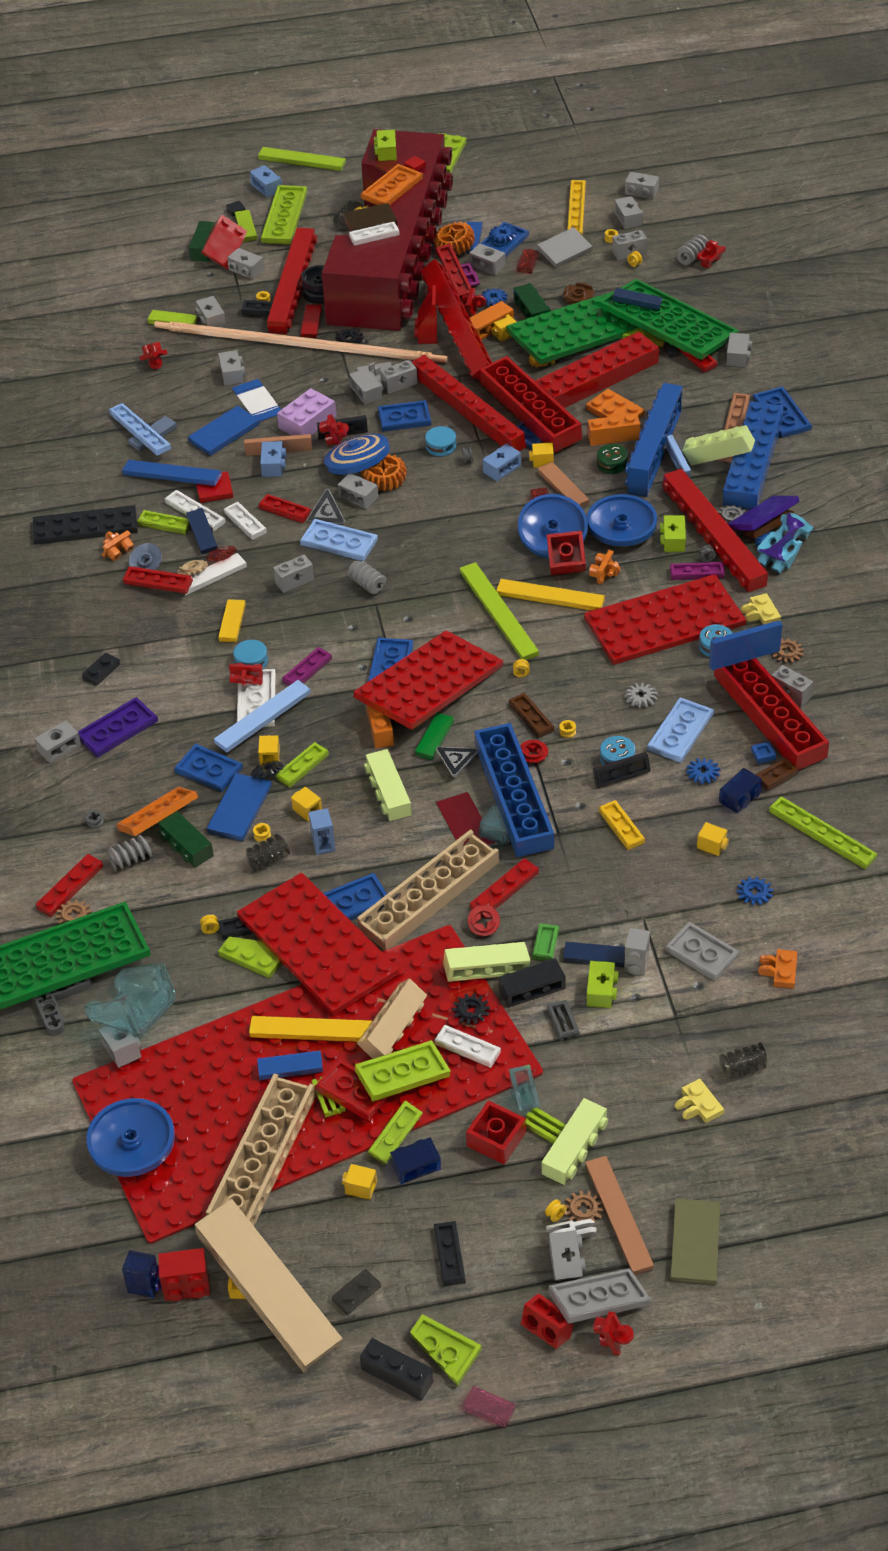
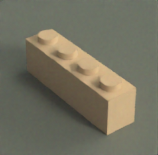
(392, 1019)

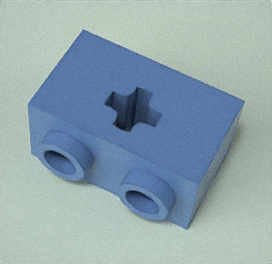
(265, 180)
(272, 459)
(501, 462)
(322, 831)

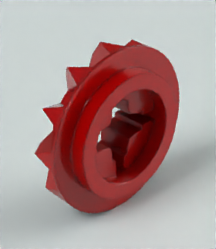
(534, 746)
(488, 913)

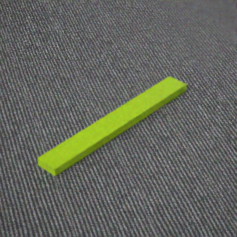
(499, 611)

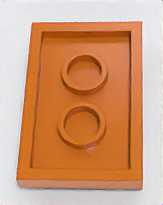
(612, 404)

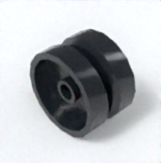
(313, 284)

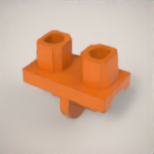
(115, 542)
(606, 567)

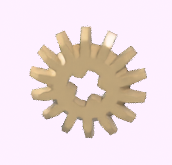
(193, 567)

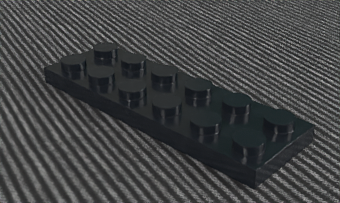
(84, 524)

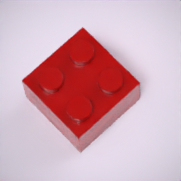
(566, 552)
(496, 1132)
(184, 1274)

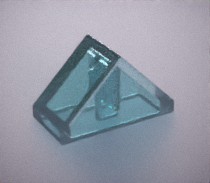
(493, 827)
(523, 1088)

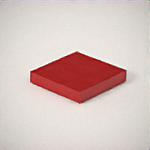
(221, 491)

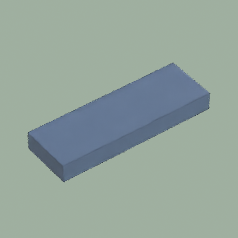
(162, 427)

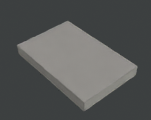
(564, 247)
(702, 951)

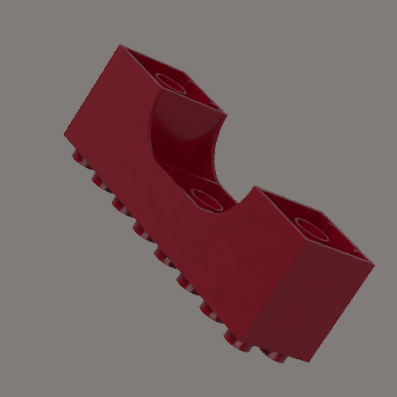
(376, 280)

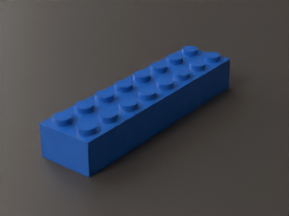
(649, 449)
(750, 469)
(514, 790)

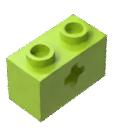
(385, 145)
(673, 533)
(601, 983)

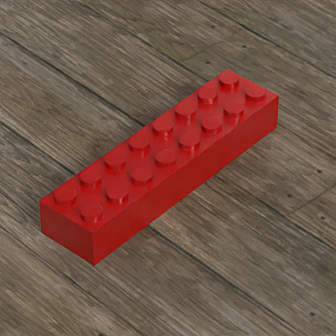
(600, 369)
(531, 403)
(774, 712)

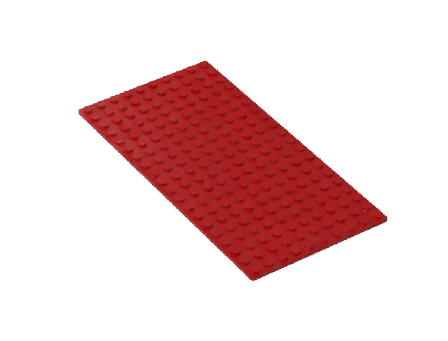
(214, 1087)

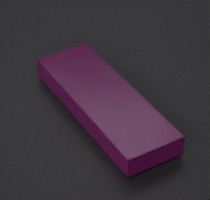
(695, 571)
(307, 667)

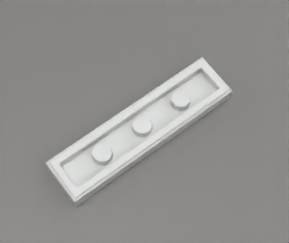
(185, 504)
(216, 572)

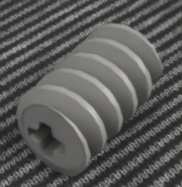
(688, 252)
(366, 576)
(129, 852)

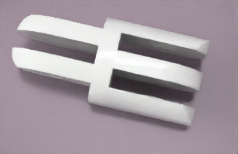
(583, 1227)

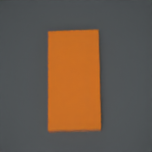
(391, 185)
(156, 811)

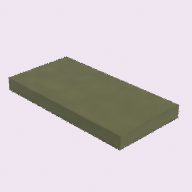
(695, 1241)

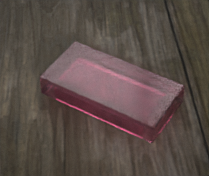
(489, 1406)

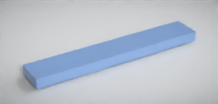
(139, 429)
(262, 716)

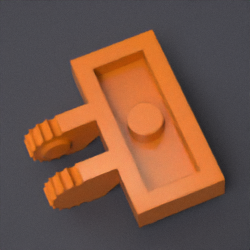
(784, 970)

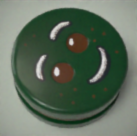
(612, 458)

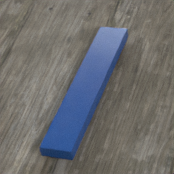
(172, 472)

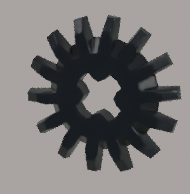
(356, 336)
(267, 770)
(474, 1002)

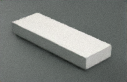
(374, 233)
(245, 520)
(467, 1046)

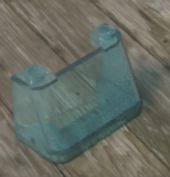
(141, 999)

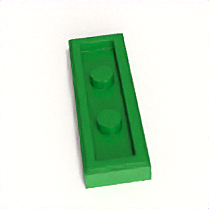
(434, 736)

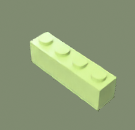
(718, 445)
(388, 785)
(485, 961)
(574, 1141)

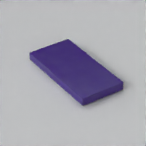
(763, 512)
(117, 727)

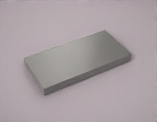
(599, 1295)

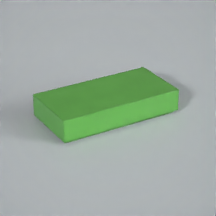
(545, 942)

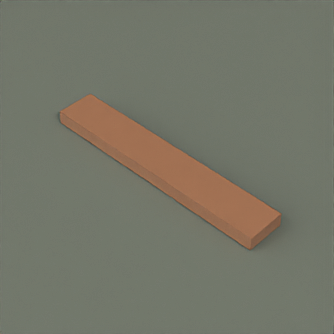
(736, 415)
(619, 1215)

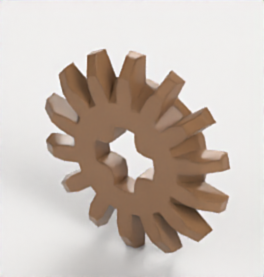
(794, 648)
(76, 907)
(589, 1203)

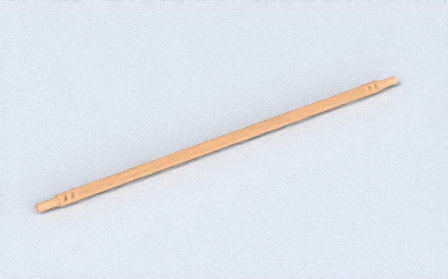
(298, 341)

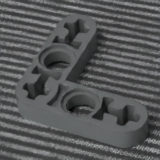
(54, 996)

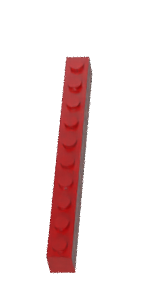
(290, 283)
(456, 318)
(468, 404)
(715, 530)

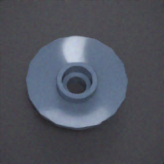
(144, 553)

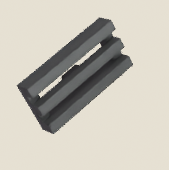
(568, 1033)

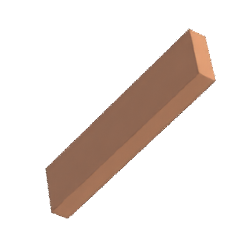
(292, 443)
(562, 483)

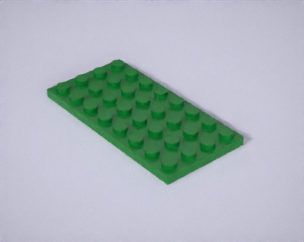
(673, 322)
(568, 330)
(69, 953)

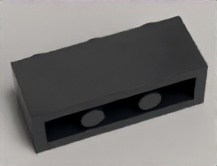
(532, 982)
(396, 1369)

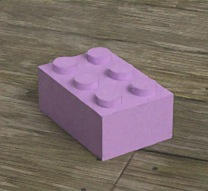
(304, 412)

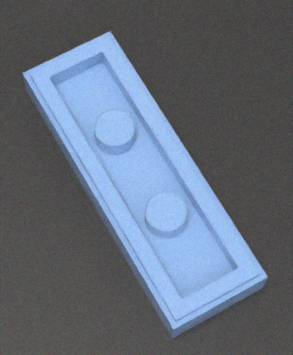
(676, 455)

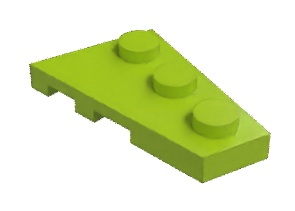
(251, 955)
(446, 1347)

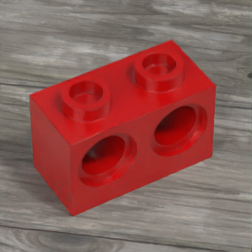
(546, 1321)

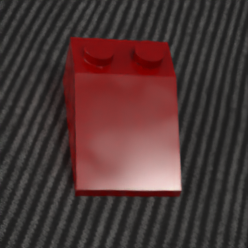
(223, 240)
(426, 323)

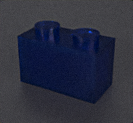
(740, 790)
(415, 1160)
(141, 1274)

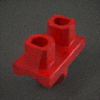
(711, 253)
(472, 302)
(152, 353)
(337, 430)
(246, 674)
(612, 1332)

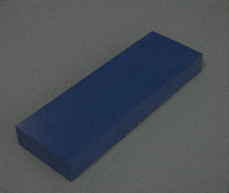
(637, 299)
(202, 530)
(585, 952)

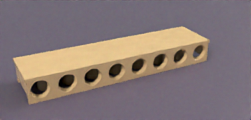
(429, 892)
(264, 1147)
(267, 1285)

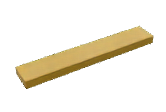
(576, 205)
(550, 595)
(308, 1028)

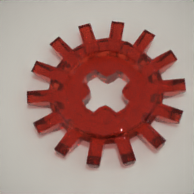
(222, 553)

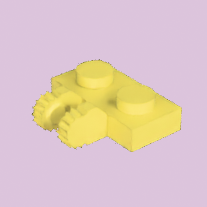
(761, 608)
(702, 1102)

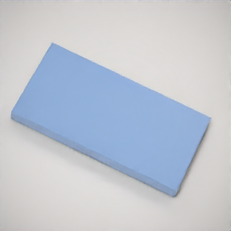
(339, 540)
(680, 730)

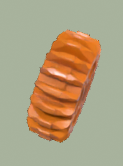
(457, 234)
(387, 473)

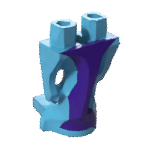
(778, 552)

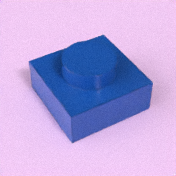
(763, 752)

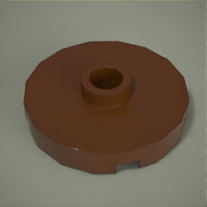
(577, 293)

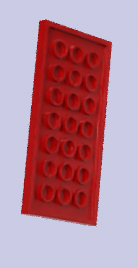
(663, 619)
(428, 679)
(317, 943)

